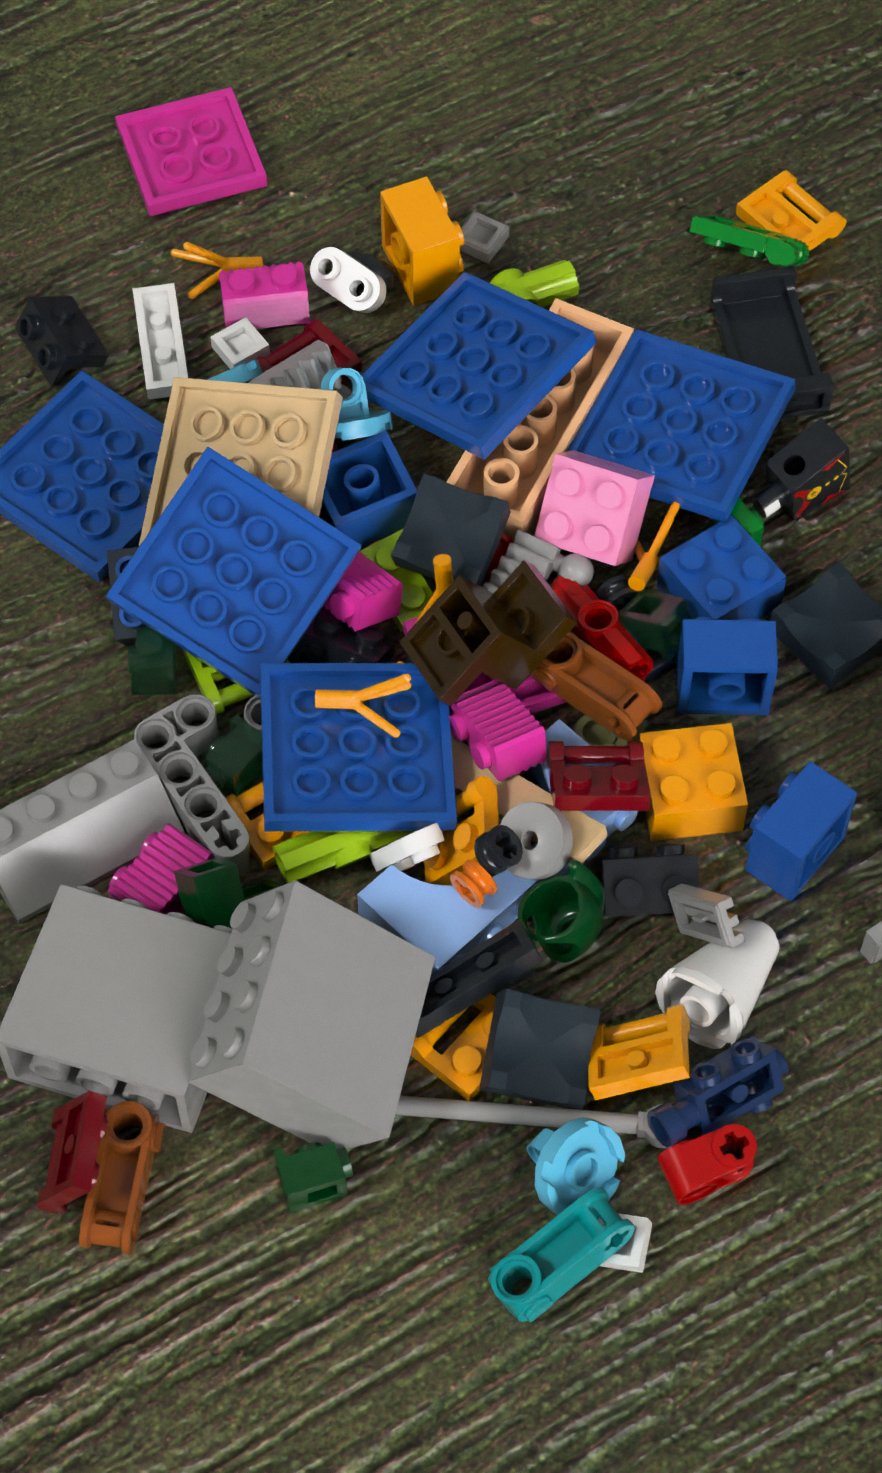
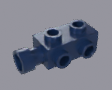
(721, 1091)

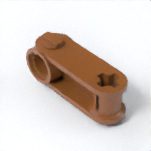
(597, 686)
(118, 1197)

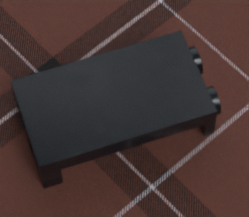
(765, 328)

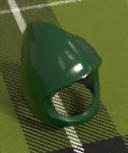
(565, 912)

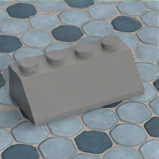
(80, 828)

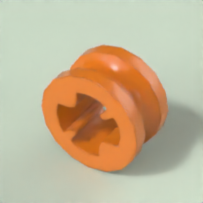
(473, 883)

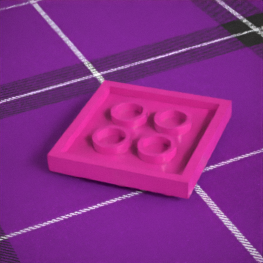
(190, 151)

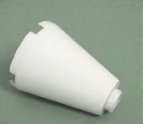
(721, 984)

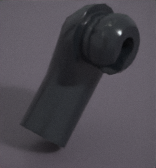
(379, 266)

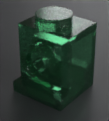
(655, 620)
(153, 664)
(236, 759)

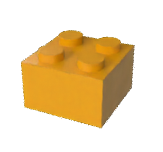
(421, 239)
(693, 782)

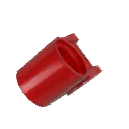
(699, 1164)

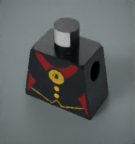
(805, 473)

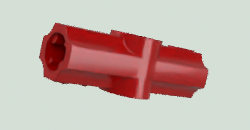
(601, 628)

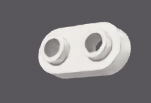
(346, 277)
(409, 849)

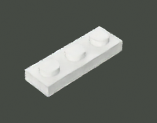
(159, 338)

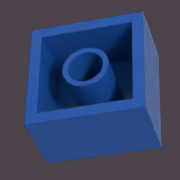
(368, 490)
(722, 574)
(726, 666)
(799, 830)

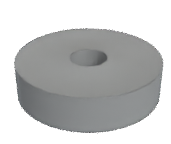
(553, 834)

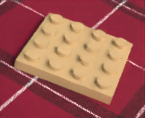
(265, 429)

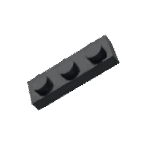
(477, 975)

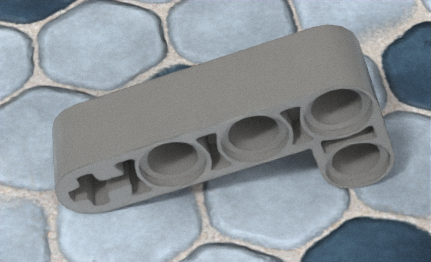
(199, 792)

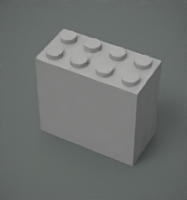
(114, 1004)
(312, 1018)

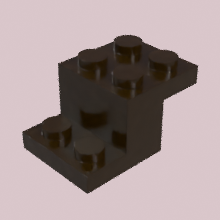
(487, 632)

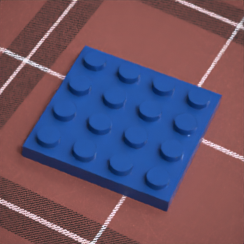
(475, 364)
(686, 420)
(81, 474)
(233, 571)
(340, 768)

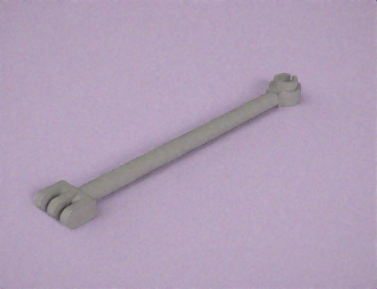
(523, 1115)

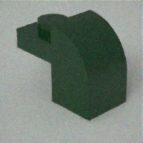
(214, 890)

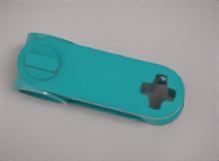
(560, 1255)

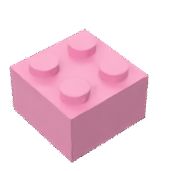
(594, 507)

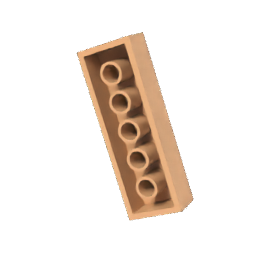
(523, 461)

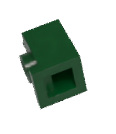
(313, 1174)

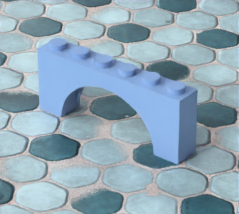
(438, 917)

